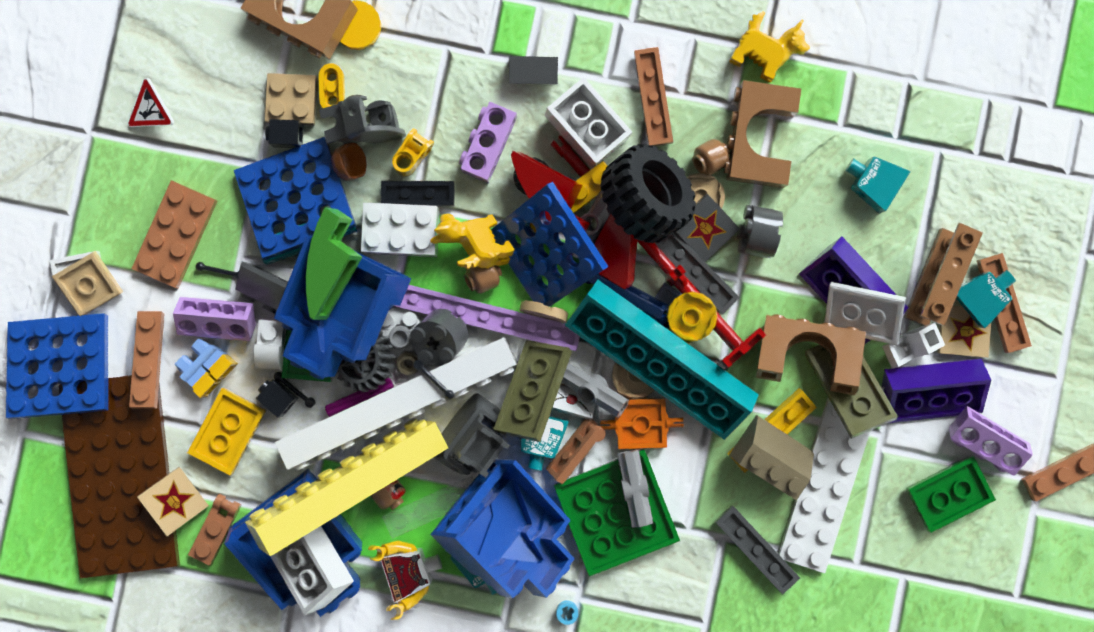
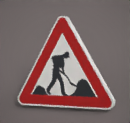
(149, 108)

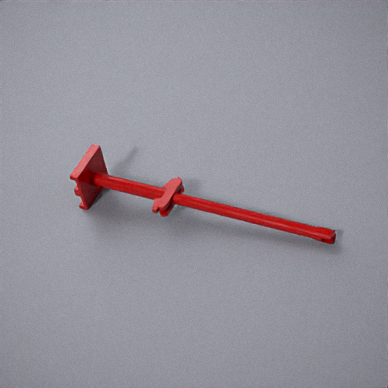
(675, 275)

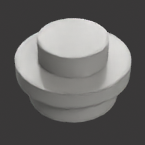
(400, 337)

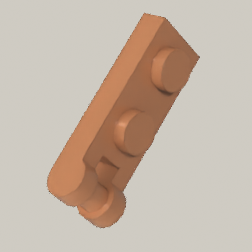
(575, 450)
(214, 530)

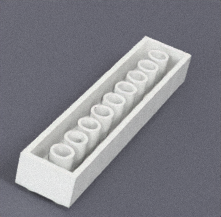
(390, 406)

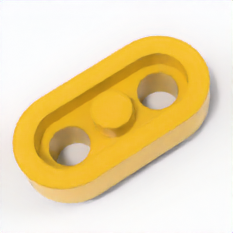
(331, 89)

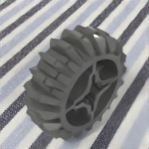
(373, 369)

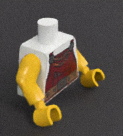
(406, 573)

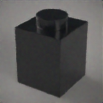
(284, 133)
(276, 397)

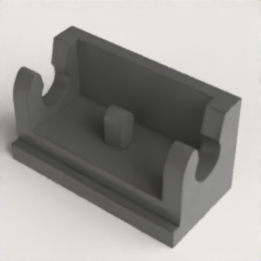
(533, 70)

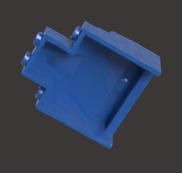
(352, 323)
(507, 532)
(263, 568)

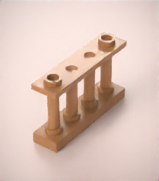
(943, 275)

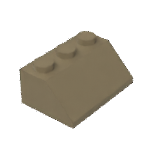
(774, 457)

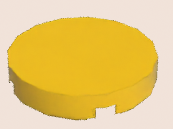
(364, 27)
(692, 316)

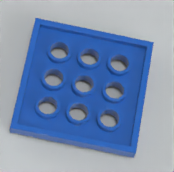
(272, 169)
(560, 253)
(69, 401)

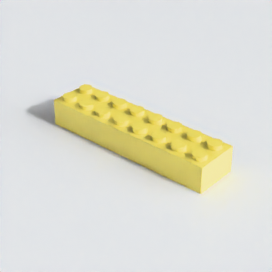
(345, 486)

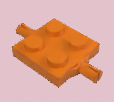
(643, 424)

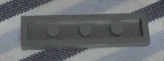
(699, 272)
(757, 549)

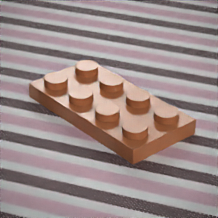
(174, 234)

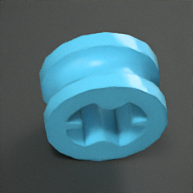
(567, 621)

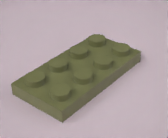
(533, 390)
(857, 412)

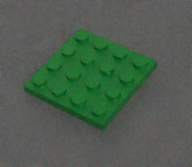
(603, 521)

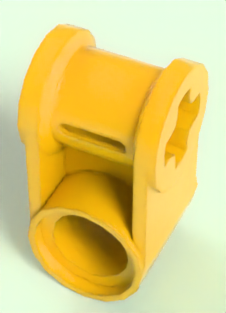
(412, 151)

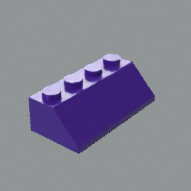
(844, 266)
(936, 389)

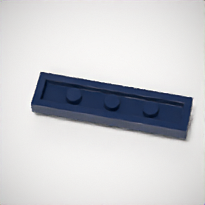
(650, 305)

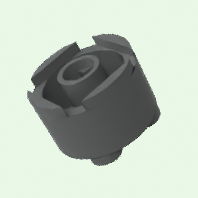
(760, 231)
(439, 337)

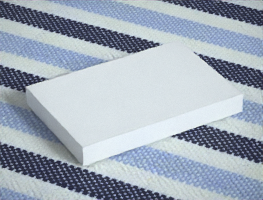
(867, 310)

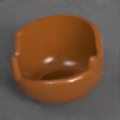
(349, 161)

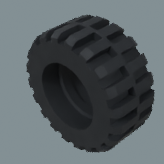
(648, 193)

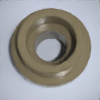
(402, 366)

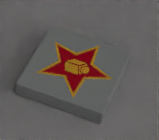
(708, 228)

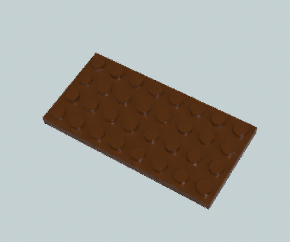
(109, 464)

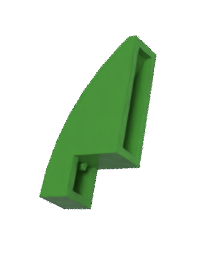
(328, 263)

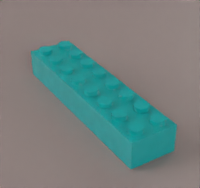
(662, 360)

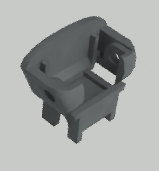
(352, 123)
(471, 439)

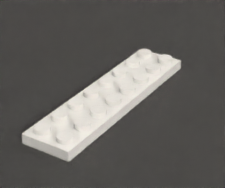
(823, 502)

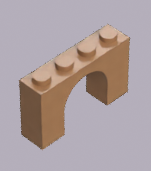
(319, 34)
(744, 162)
(843, 344)

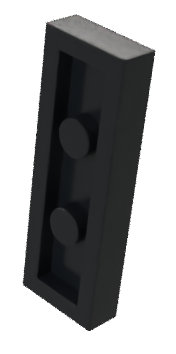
(418, 193)

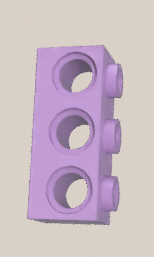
(491, 154)
(214, 318)
(987, 430)

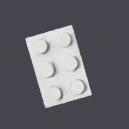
(587, 123)
(399, 229)
(312, 571)

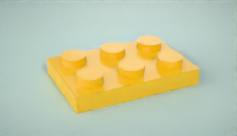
(226, 431)

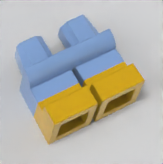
(208, 368)

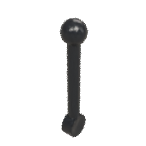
(200, 266)
(419, 365)
(309, 402)

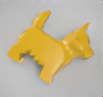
(767, 50)
(476, 240)

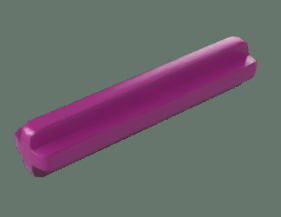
(356, 398)

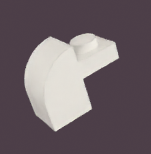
(914, 344)
(269, 346)

